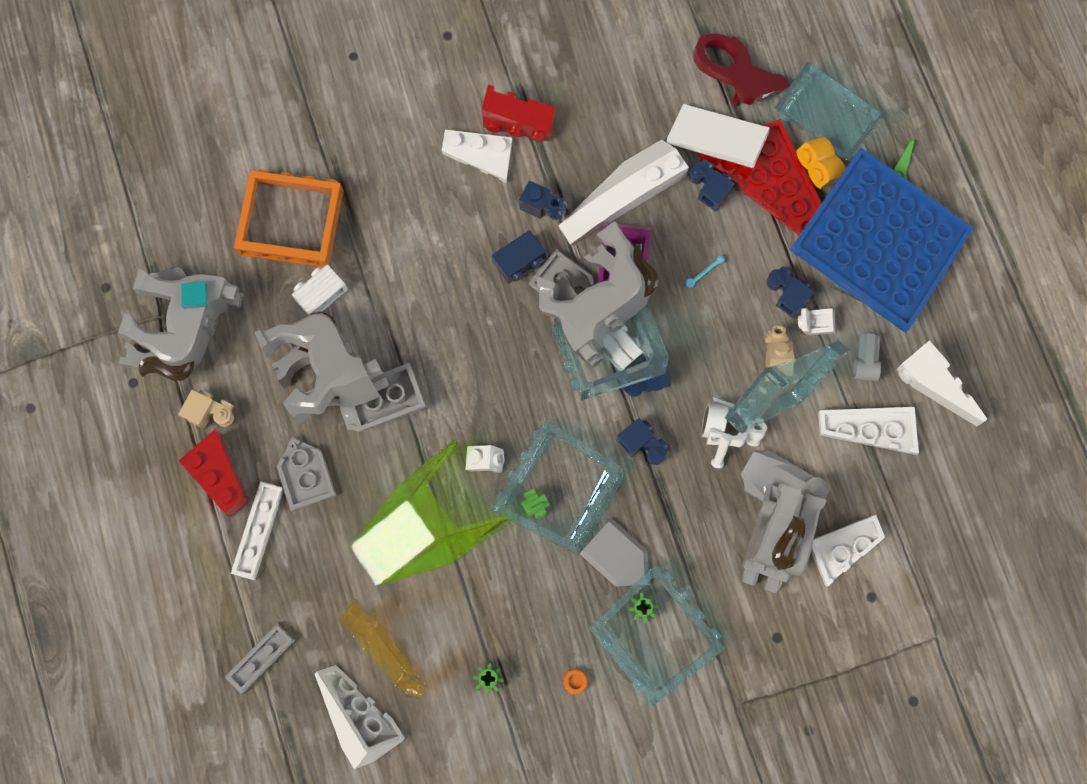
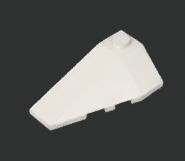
(929, 375)
(359, 725)

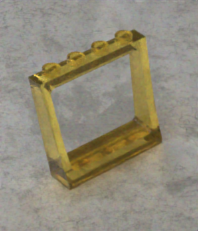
(371, 635)

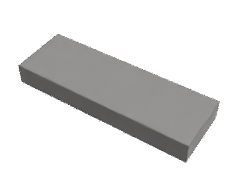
(260, 658)

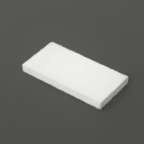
(718, 135)

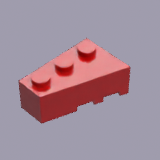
(516, 116)
(215, 473)

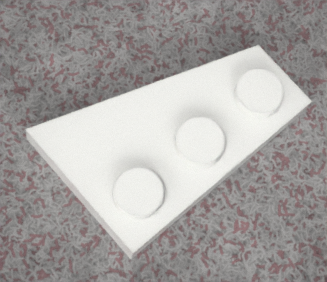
(481, 151)
(844, 546)

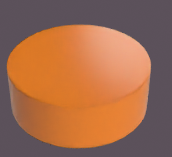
(575, 681)

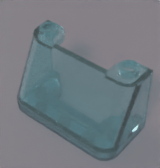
(828, 111)

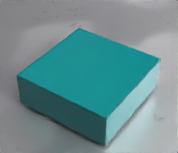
(194, 295)

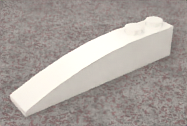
(625, 189)

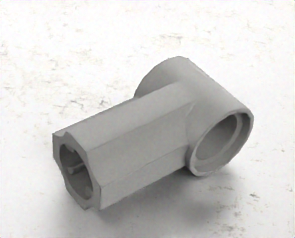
(866, 364)

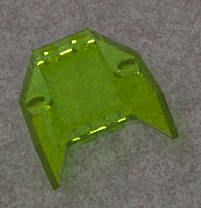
(415, 533)

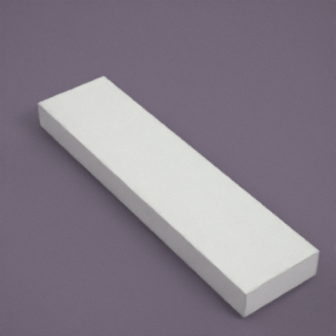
(257, 530)

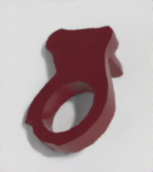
(749, 82)

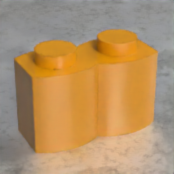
(821, 161)

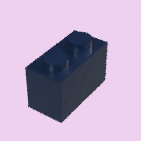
(519, 257)

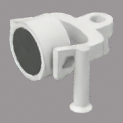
(714, 428)

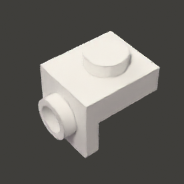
(817, 321)
(484, 458)

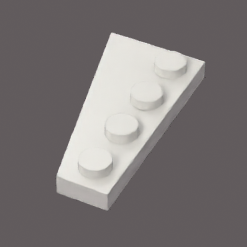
(875, 427)

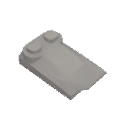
(395, 401)
(771, 469)

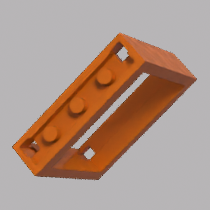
(281, 253)

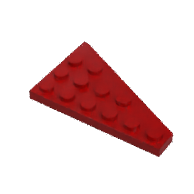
(776, 181)

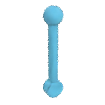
(691, 282)

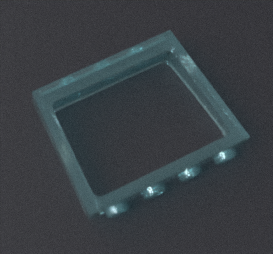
(650, 343)
(764, 396)
(593, 507)
(628, 663)

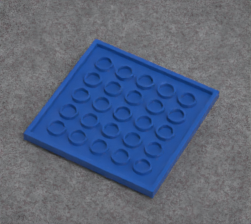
(882, 239)

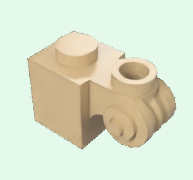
(778, 347)
(200, 408)

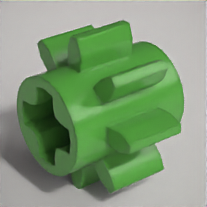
(535, 503)
(647, 602)
(493, 674)

